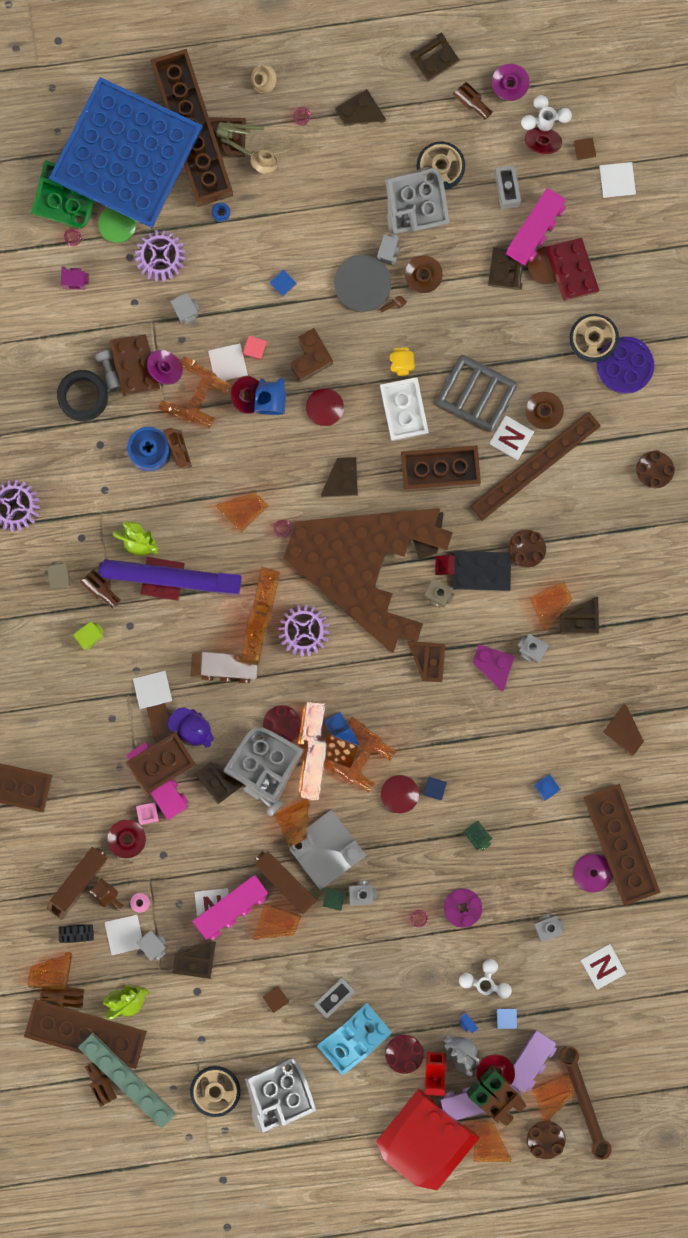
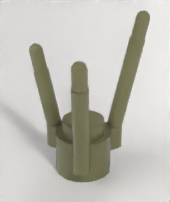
(227, 130)

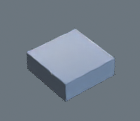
(506, 1018)

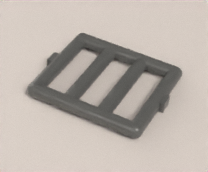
(478, 369)

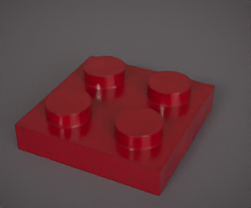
(159, 591)

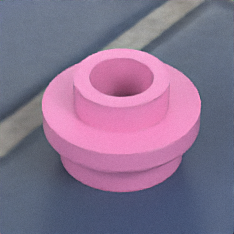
(146, 902)

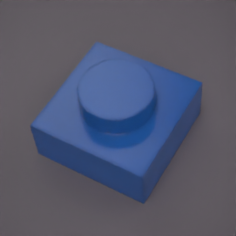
(547, 787)

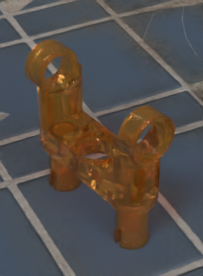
(208, 381)
(374, 745)

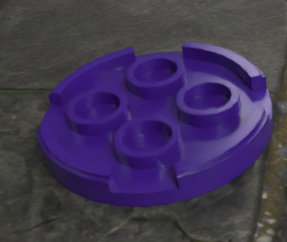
(628, 367)

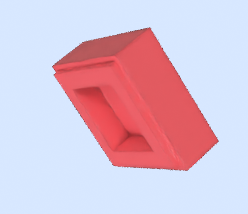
(254, 347)

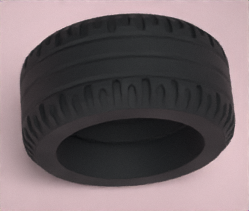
(68, 381)

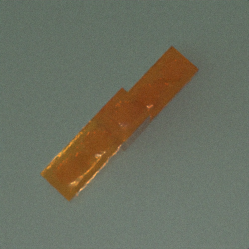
(259, 616)
(314, 750)

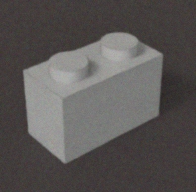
(507, 187)
(334, 997)

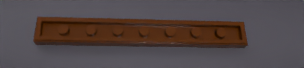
(535, 466)

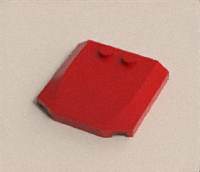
(425, 1142)

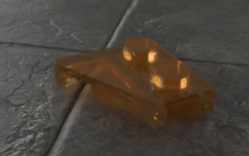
(243, 510)

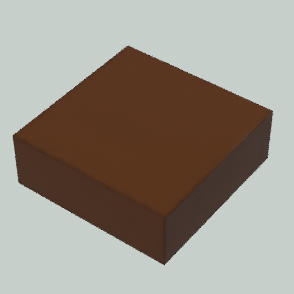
(584, 148)
(276, 999)

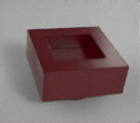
(444, 565)

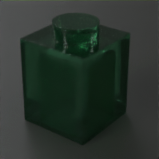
(478, 836)
(334, 899)

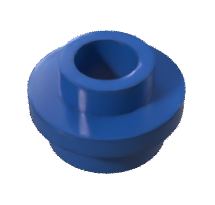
(221, 206)

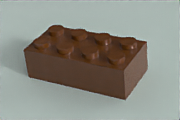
(440, 468)

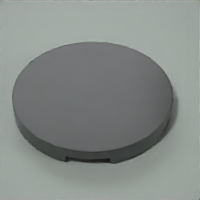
(362, 283)

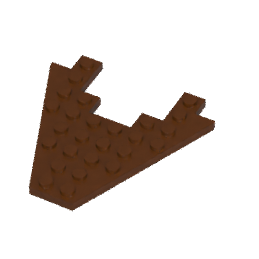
(346, 557)

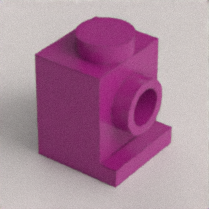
(73, 278)

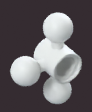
(541, 102)
(490, 967)

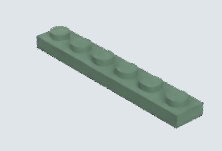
(127, 1080)

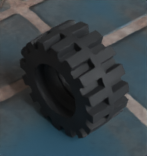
(76, 933)

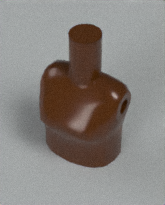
(105, 894)

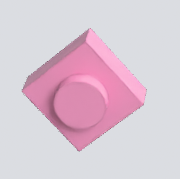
(147, 813)

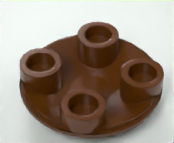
(541, 268)
(655, 469)
(527, 548)
(546, 1140)

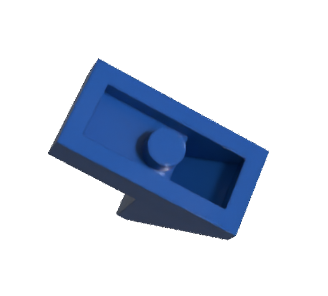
(339, 728)

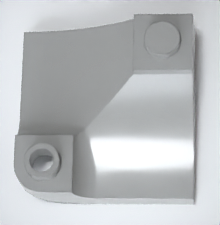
(415, 201)
(264, 763)
(327, 850)
(279, 1095)

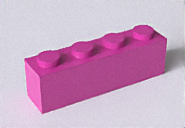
(535, 227)
(167, 795)
(230, 907)

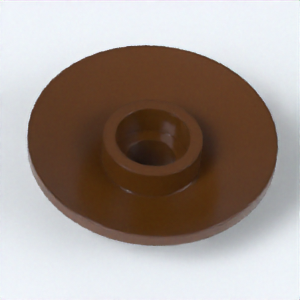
(426, 265)
(551, 404)

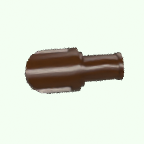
(472, 100)
(99, 588)
(67, 998)
(100, 1085)

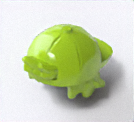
(136, 540)
(125, 1002)

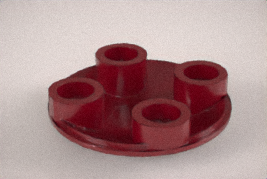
(324, 407)
(283, 722)
(400, 794)
(404, 1054)

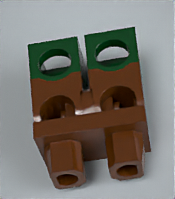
(498, 1096)

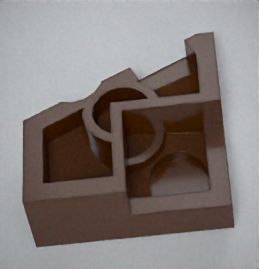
(624, 731)

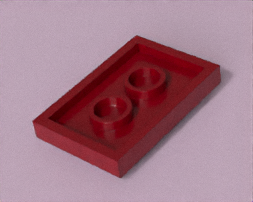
(572, 269)

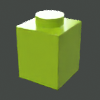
(89, 635)

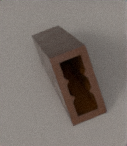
(285, 881)
(77, 882)

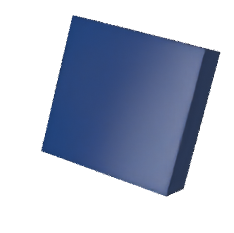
(283, 283)

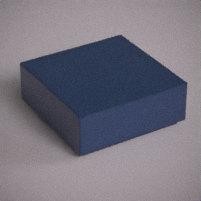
(435, 788)

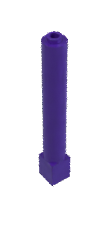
(173, 577)

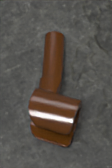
(399, 301)

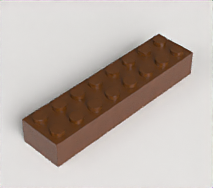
(183, 96)

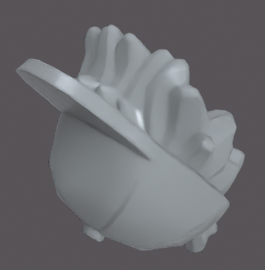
(463, 1054)

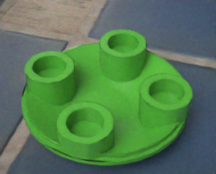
(116, 226)

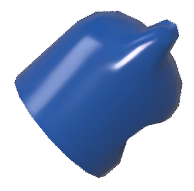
(270, 397)

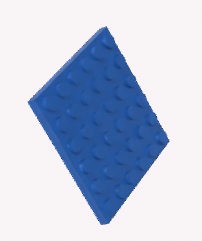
(125, 152)

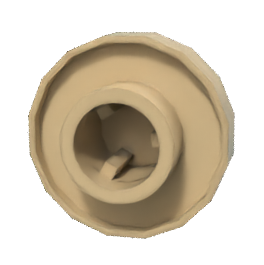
(263, 78)
(264, 161)

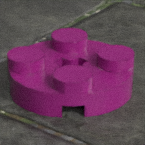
(473, 904)

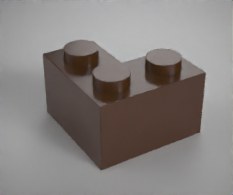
(315, 357)

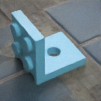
(354, 1039)

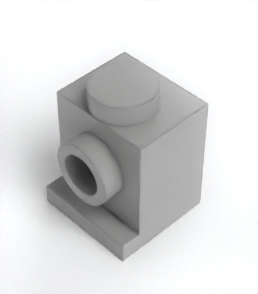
(388, 249)

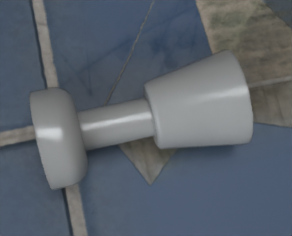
(111, 377)
(272, 807)

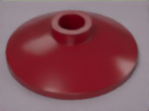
(543, 141)
(249, 386)
(116, 839)
(501, 1063)

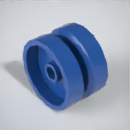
(145, 438)

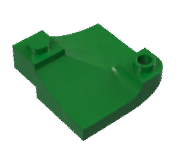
(58, 202)

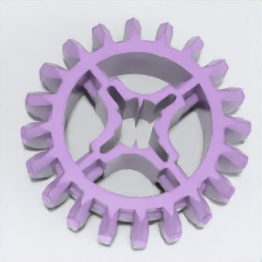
(165, 250)
(18, 497)
(314, 617)

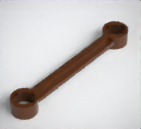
(585, 1102)

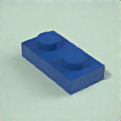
(467, 1023)

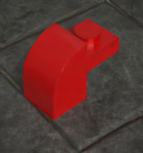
(435, 1073)

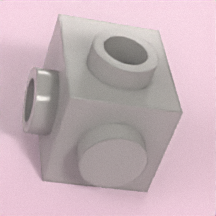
(185, 308)
(532, 648)
(362, 893)
(549, 927)
(153, 945)

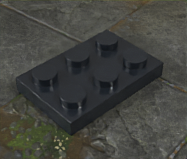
(482, 571)

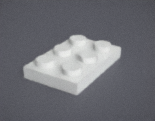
(404, 409)

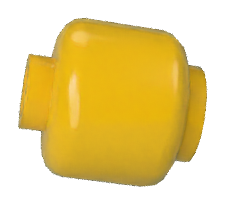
(402, 361)

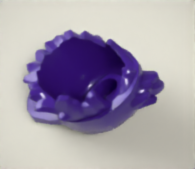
(191, 727)

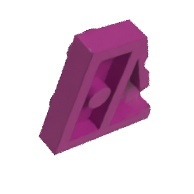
(494, 664)

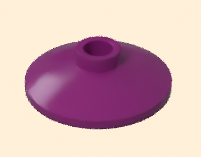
(511, 73)
(164, 367)
(583, 877)

